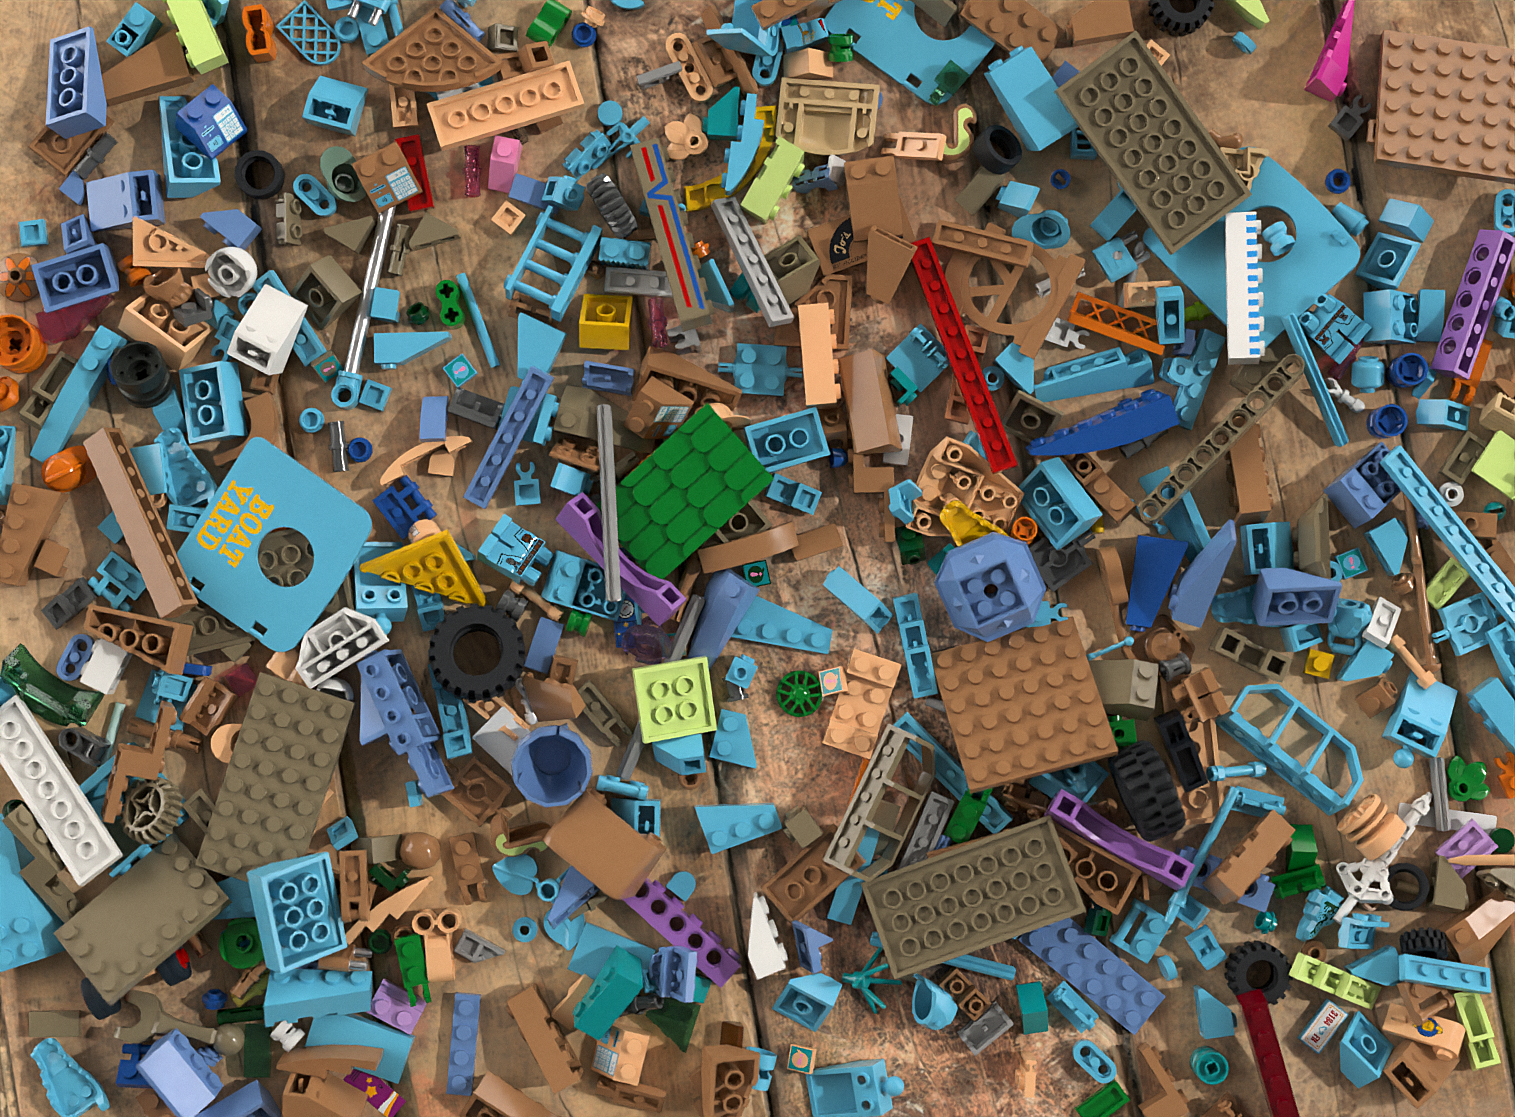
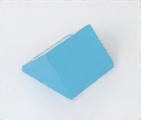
(1387, 261)

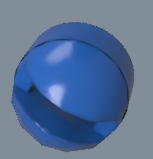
(1065, 175)
(838, 457)

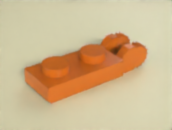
(1474, 379)

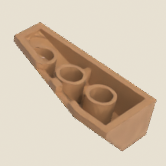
(1097, 872)
(1477, 929)
(727, 1079)

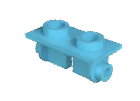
(580, 162)
(1257, 802)
(1073, 1007)

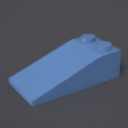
(75, 85)
(1200, 580)

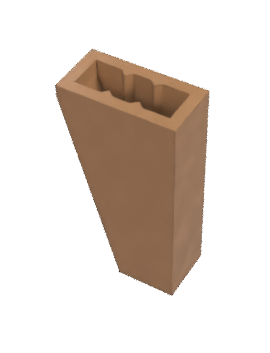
(148, 71)

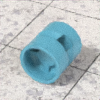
(766, 1064)

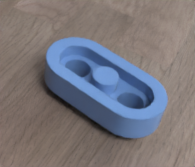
(75, 656)

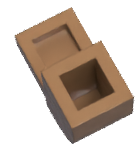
(526, 60)

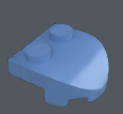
(674, 972)

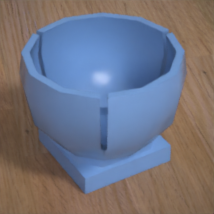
(552, 766)

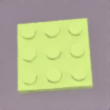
(674, 699)

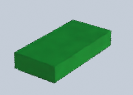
(1104, 1101)

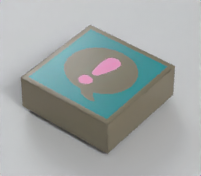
(327, 366)

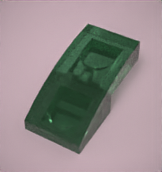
(257, 1051)

